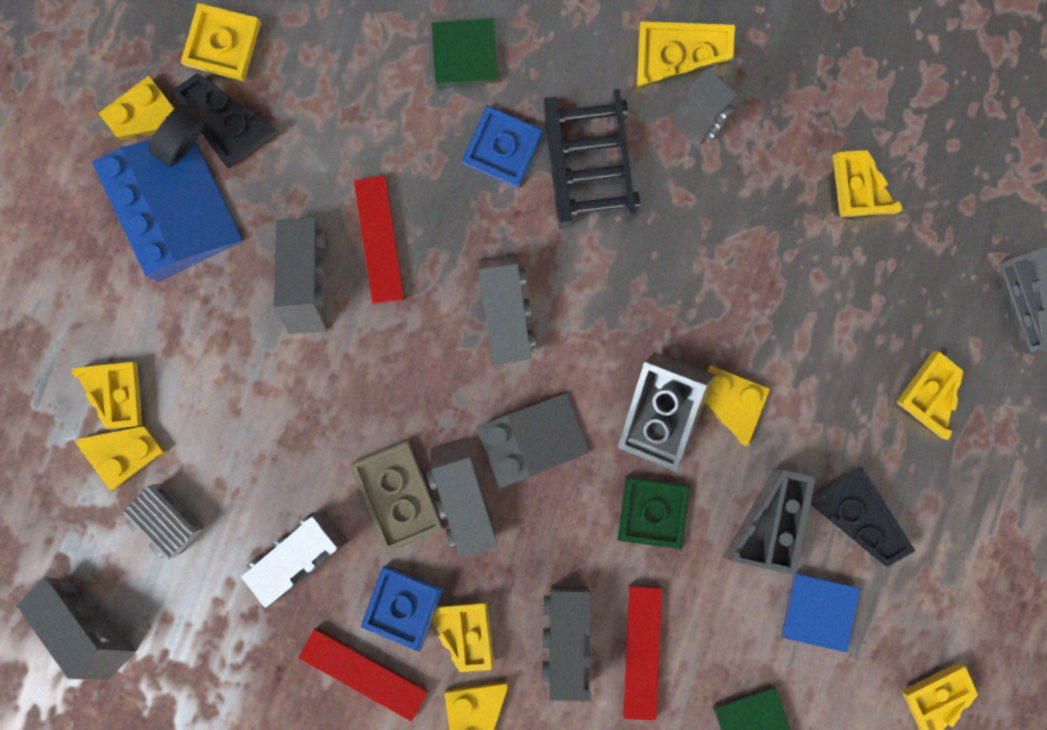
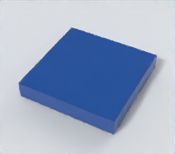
(502, 146)
(402, 608)
(820, 612)

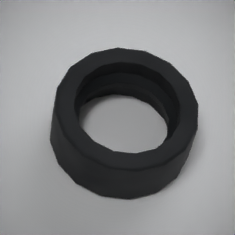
(176, 135)

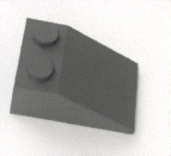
(665, 410)
(532, 440)

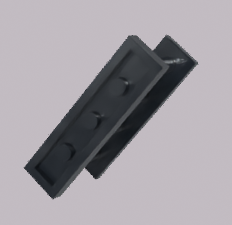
(565, 177)

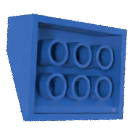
(167, 212)

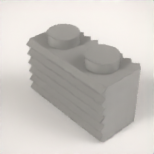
(162, 521)

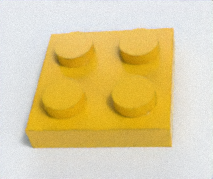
(221, 42)

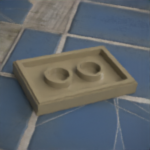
(397, 496)

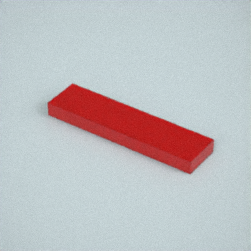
(379, 240)
(642, 652)
(363, 674)

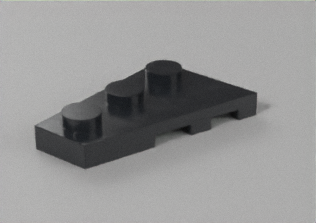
(229, 126)
(862, 514)

